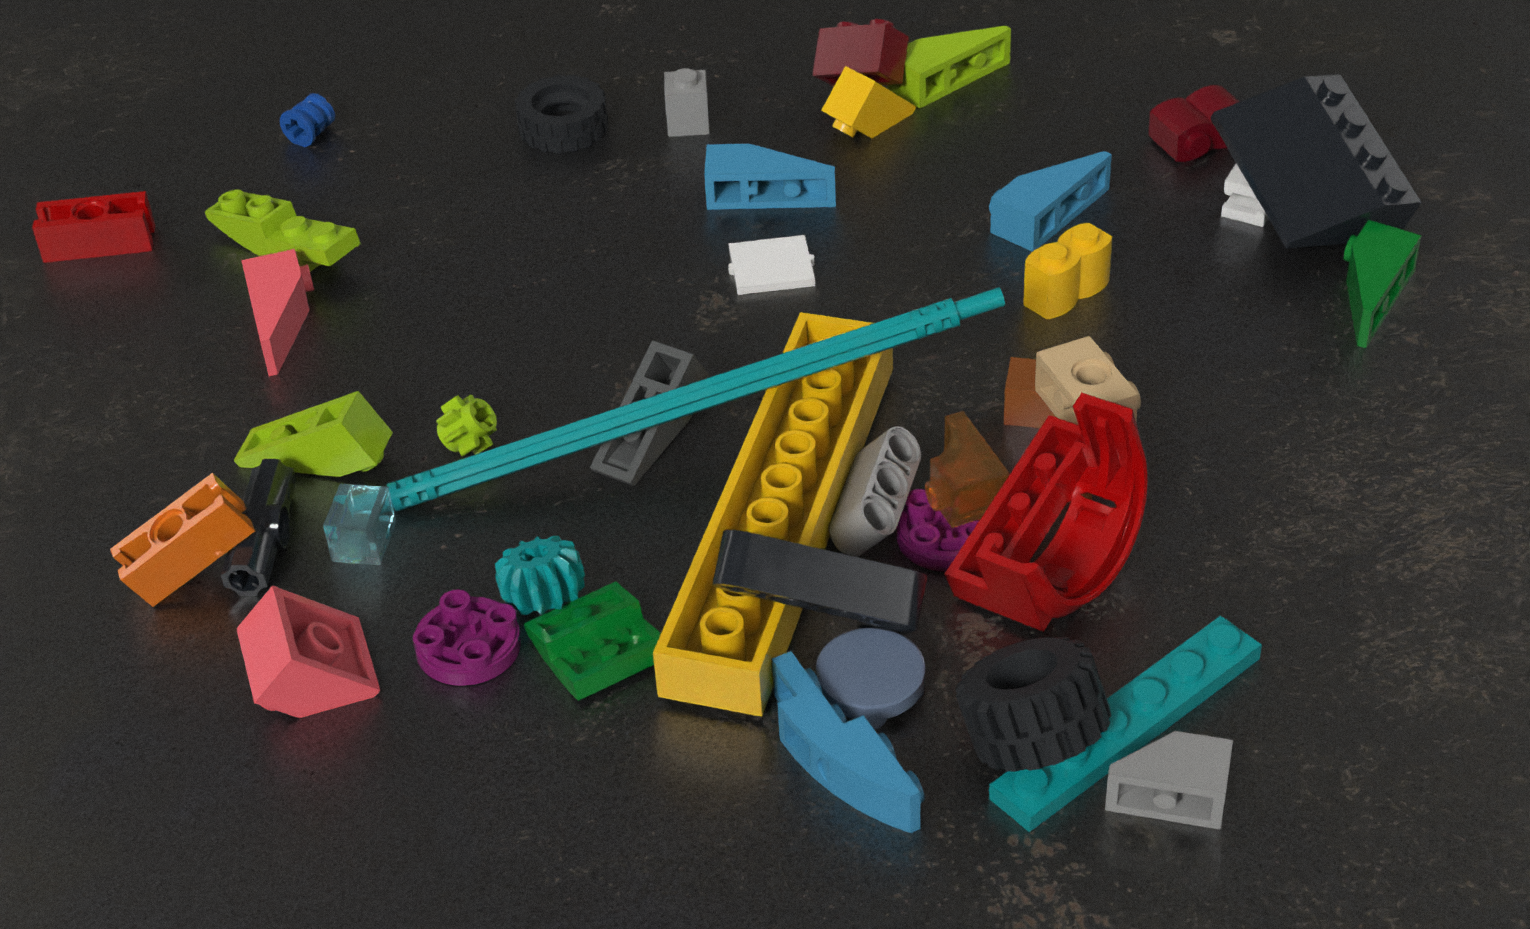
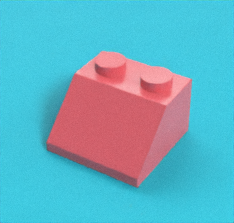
(305, 655)

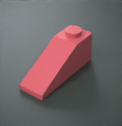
(278, 302)

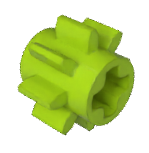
(466, 425)

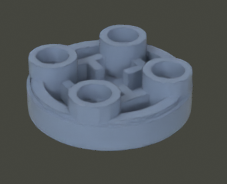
(871, 674)

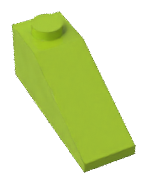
(950, 62)
(321, 440)

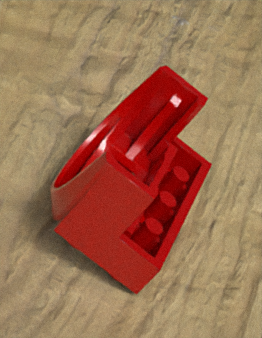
(1093, 540)

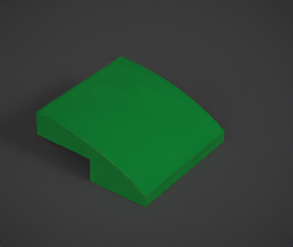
(595, 640)

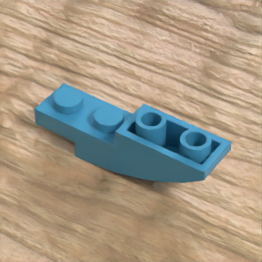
(843, 754)

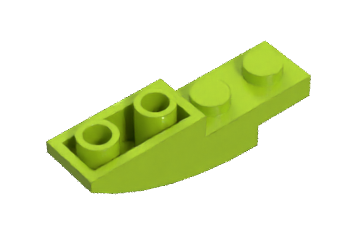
(271, 226)

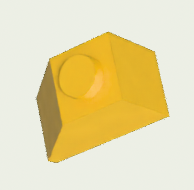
(864, 105)

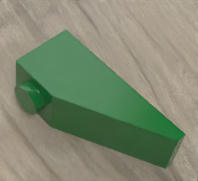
(1378, 271)

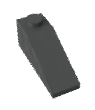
(659, 372)

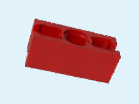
(94, 226)

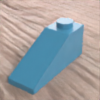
(765, 178)
(1048, 199)

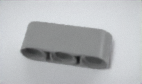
(875, 492)

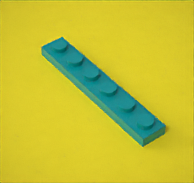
(1137, 717)

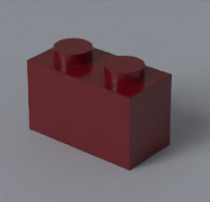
(869, 49)

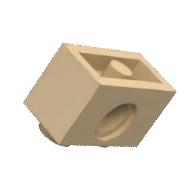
(1079, 368)

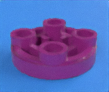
(927, 536)
(467, 639)

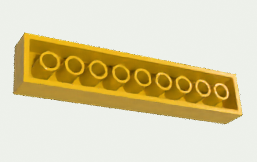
(781, 487)

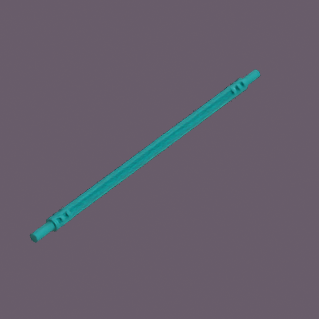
(689, 399)

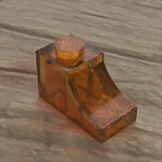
(965, 474)

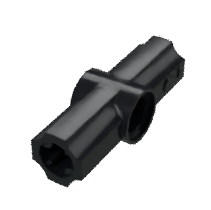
(267, 506)

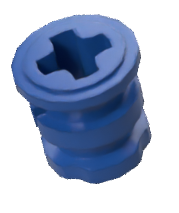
(307, 120)

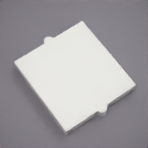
(771, 264)

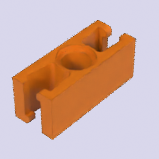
(182, 540)

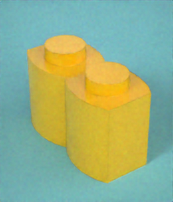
(1067, 270)

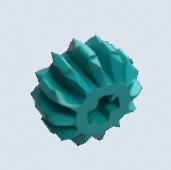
(540, 575)

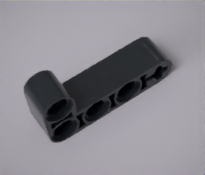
(820, 581)

